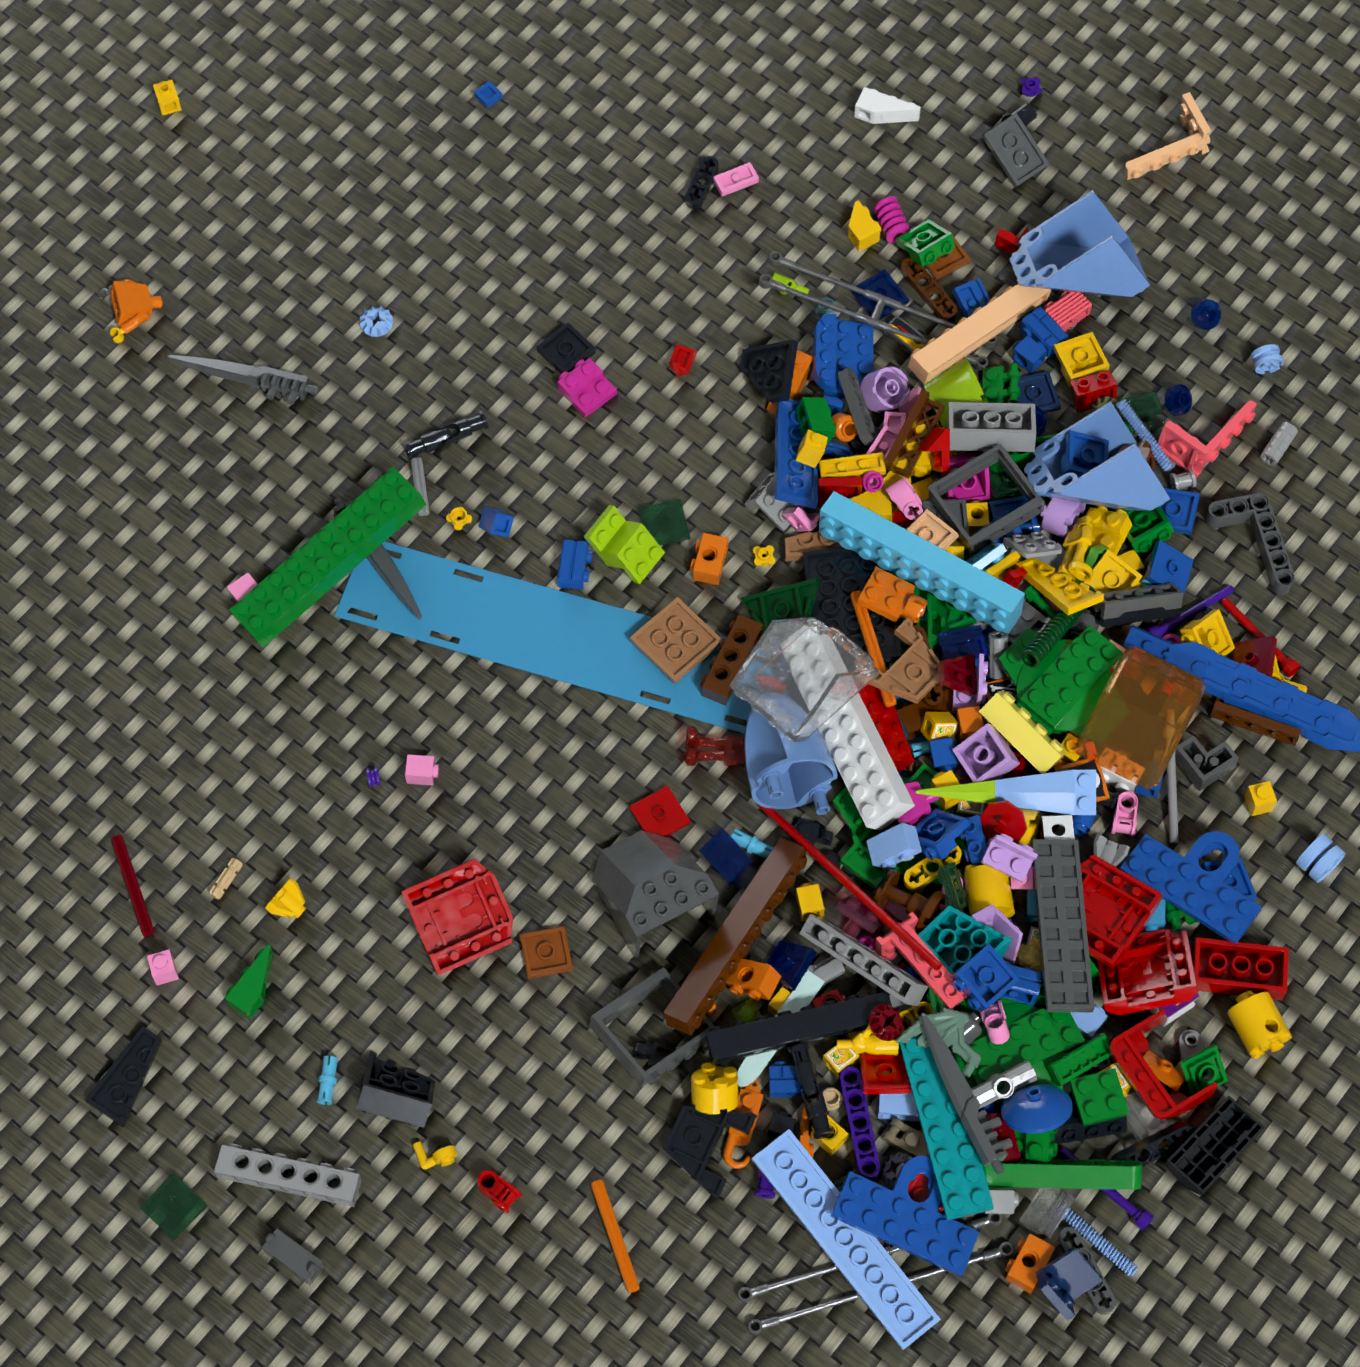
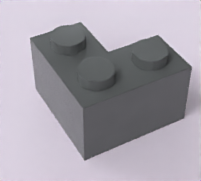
(1204, 766)

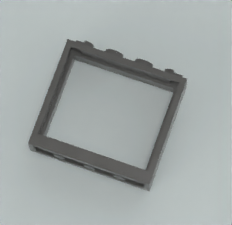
(1005, 524)
(601, 1018)

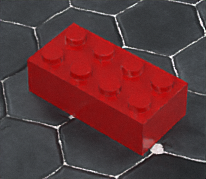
(888, 727)
(1240, 967)

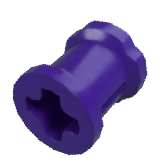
(765, 1189)

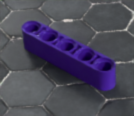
(859, 1113)

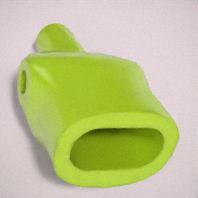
(788, 281)

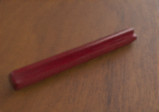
(132, 886)

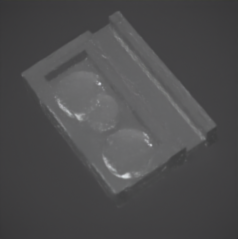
(1140, 1119)
(1046, 1210)

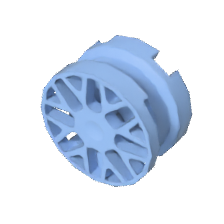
(1267, 358)

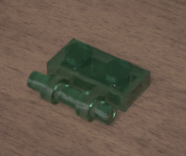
(1146, 406)
(950, 878)

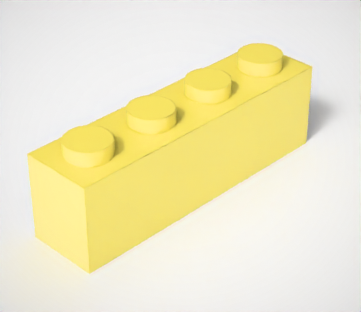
(1022, 732)

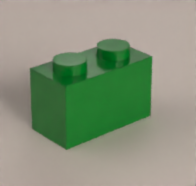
(815, 416)

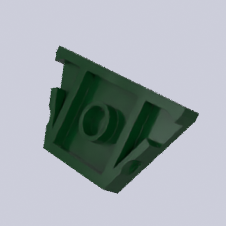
(783, 602)

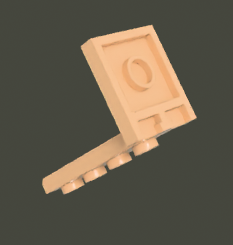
(1197, 141)

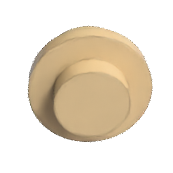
(832, 1098)

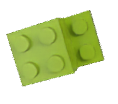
(624, 544)

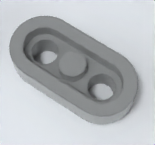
(1187, 1049)

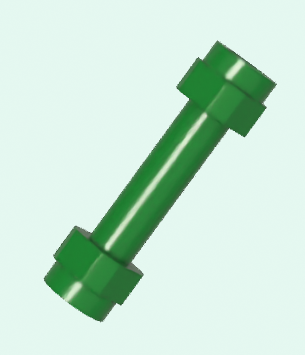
(1032, 594)

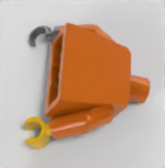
(131, 306)

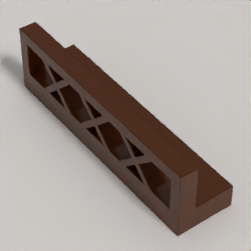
(906, 432)
(1255, 723)

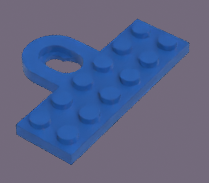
(794, 480)
(1191, 888)
(907, 1223)

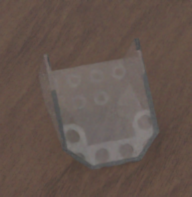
(802, 675)

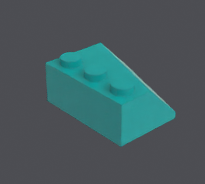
(958, 937)

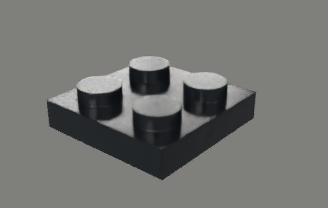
(565, 348)

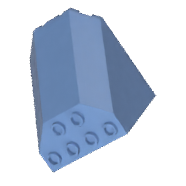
(1080, 253)
(1118, 483)

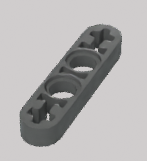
(857, 406)
(1107, 1294)

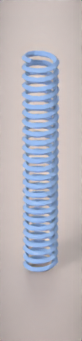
(1144, 435)
(1130, 1271)

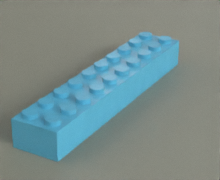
(921, 563)

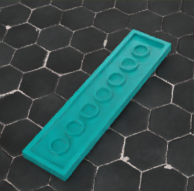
(950, 1150)

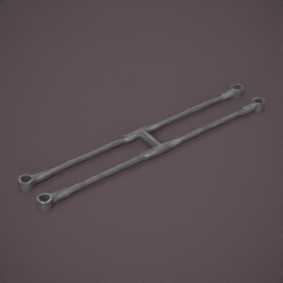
(874, 319)
(774, 1321)

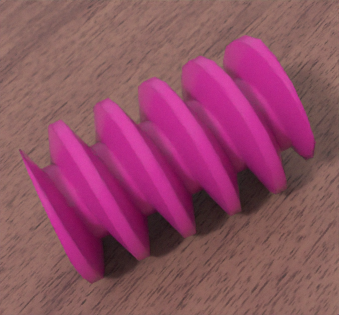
(891, 218)

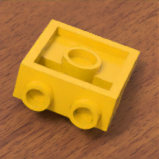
(1080, 357)
(1109, 527)
(1113, 574)
(1210, 632)

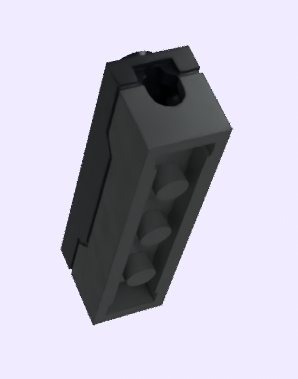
(1138, 605)

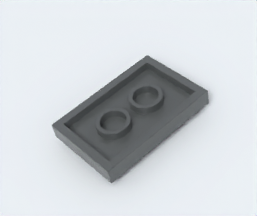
(1015, 150)

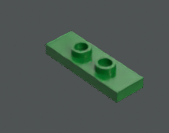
(1080, 1059)

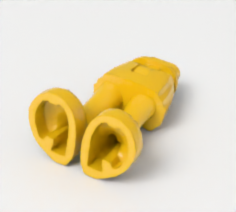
(1076, 544)

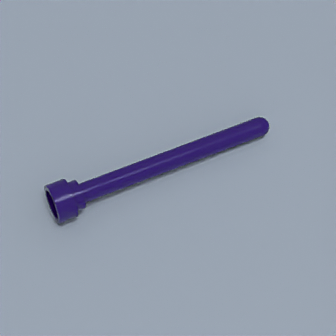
(1160, 630)
(1141, 1217)

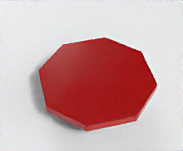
(1003, 819)

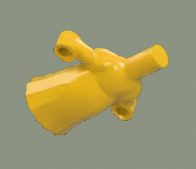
(869, 1043)

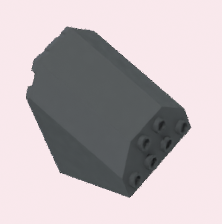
(650, 883)

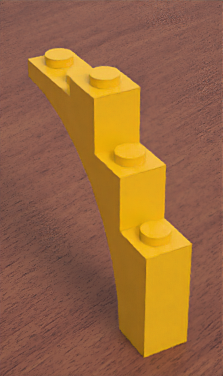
(880, 501)

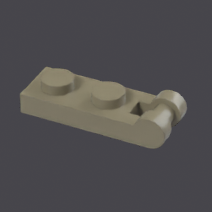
(911, 1142)

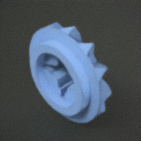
(380, 328)

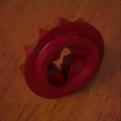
(877, 1020)

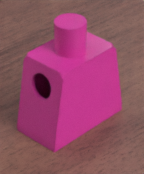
(921, 808)

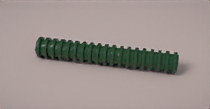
(1050, 636)

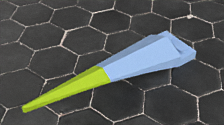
(1057, 792)

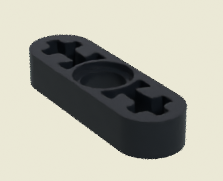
(702, 190)

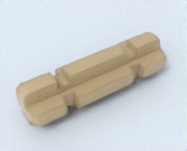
(225, 878)

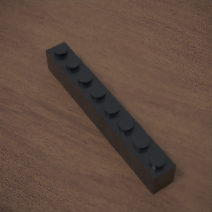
(793, 1028)

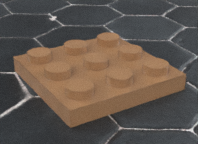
(676, 640)

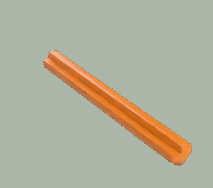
(615, 1236)

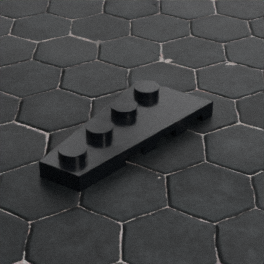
(123, 1081)

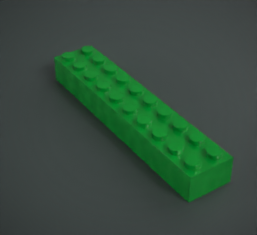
(327, 557)

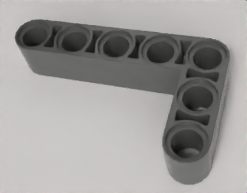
(1262, 534)

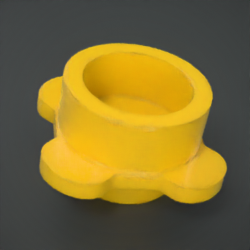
(459, 512)
(764, 561)

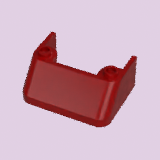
(1128, 1053)

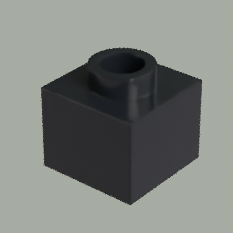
(781, 1123)

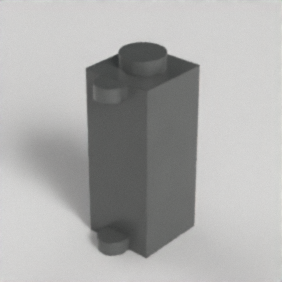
(292, 1256)

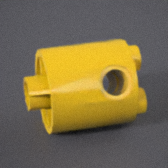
(988, 887)
(1259, 1023)

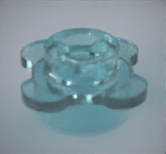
(820, 309)

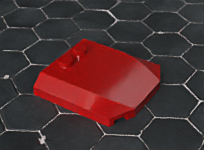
(1114, 909)
(459, 915)
(1150, 975)

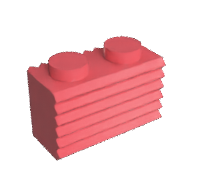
(1068, 309)

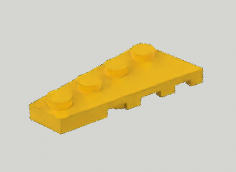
(1059, 587)

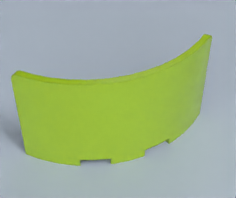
(955, 385)

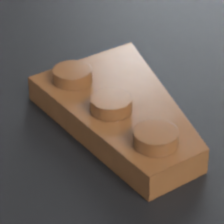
(806, 542)

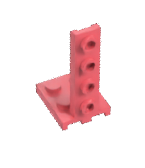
(1190, 452)
(938, 981)

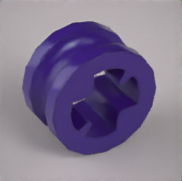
(373, 777)

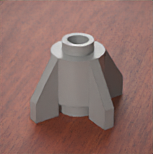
(1110, 851)

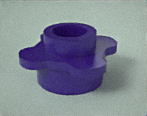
(1030, 91)

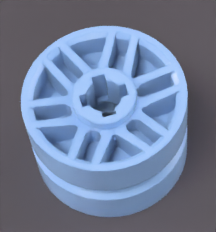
(1320, 858)

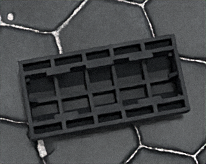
(1214, 1146)

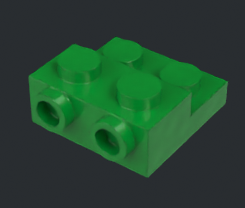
(926, 242)
(1148, 528)
(1037, 1146)

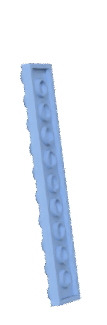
(852, 1251)

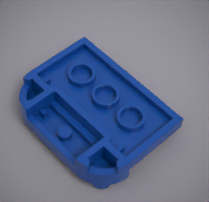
(840, 346)

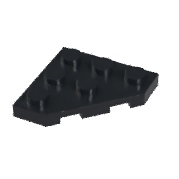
(771, 368)

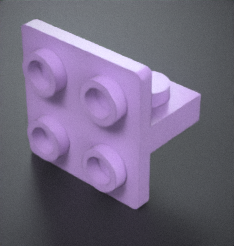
(1009, 857)

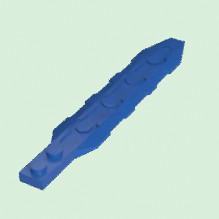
(1256, 692)

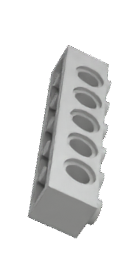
(864, 960)
(344, 1194)

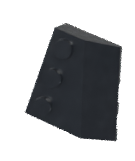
(395, 1092)

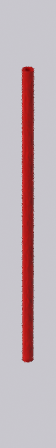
(853, 888)

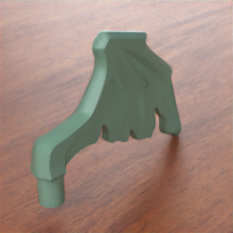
(951, 1029)

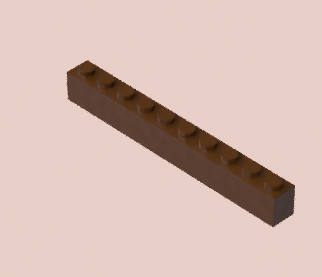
(735, 937)

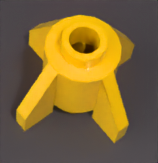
(287, 901)

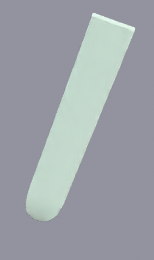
(801, 997)

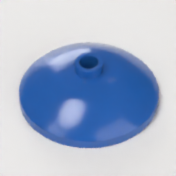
(1036, 1108)

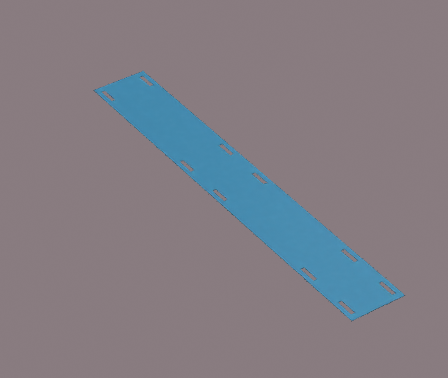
(536, 633)

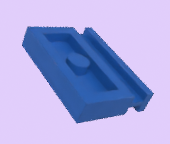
(971, 296)

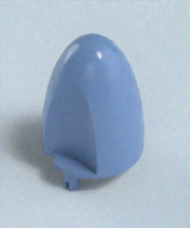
(784, 771)

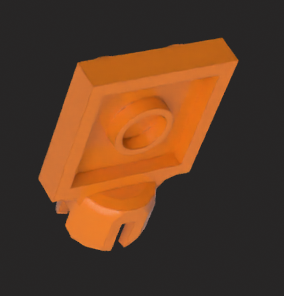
(891, 597)

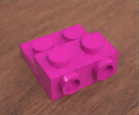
(586, 387)

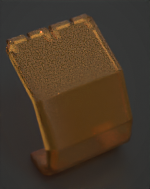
(1141, 717)

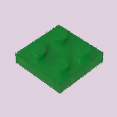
(1099, 1097)

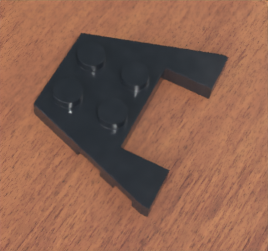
(695, 1139)

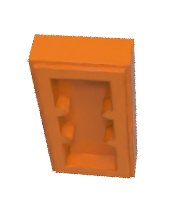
(1164, 1070)

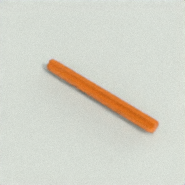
(871, 643)

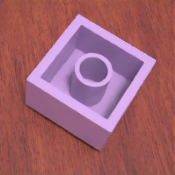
(986, 755)

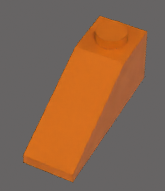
(802, 372)

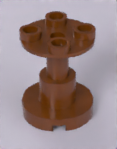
(922, 907)

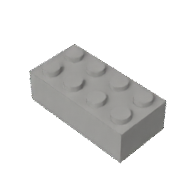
(989, 424)

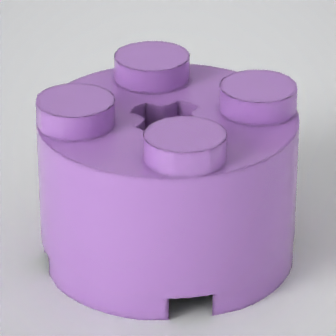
(885, 389)
(1061, 516)

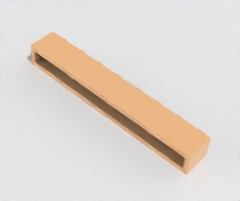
(975, 330)

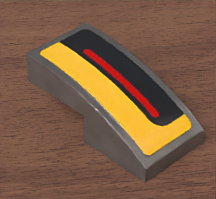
(906, 344)

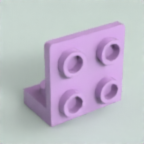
(962, 700)
(996, 919)

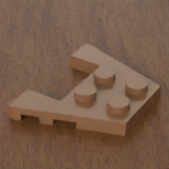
(914, 671)

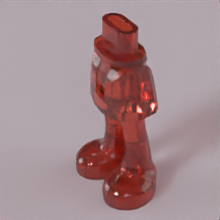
(732, 746)

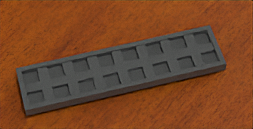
(1062, 926)

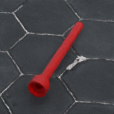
(1288, 666)

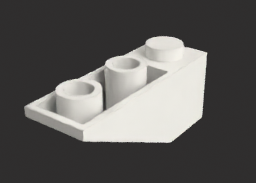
(882, 108)

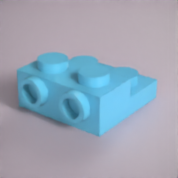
(988, 556)

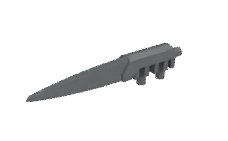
(256, 377)
(387, 569)
(967, 1105)

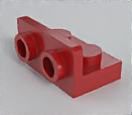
(1092, 387)

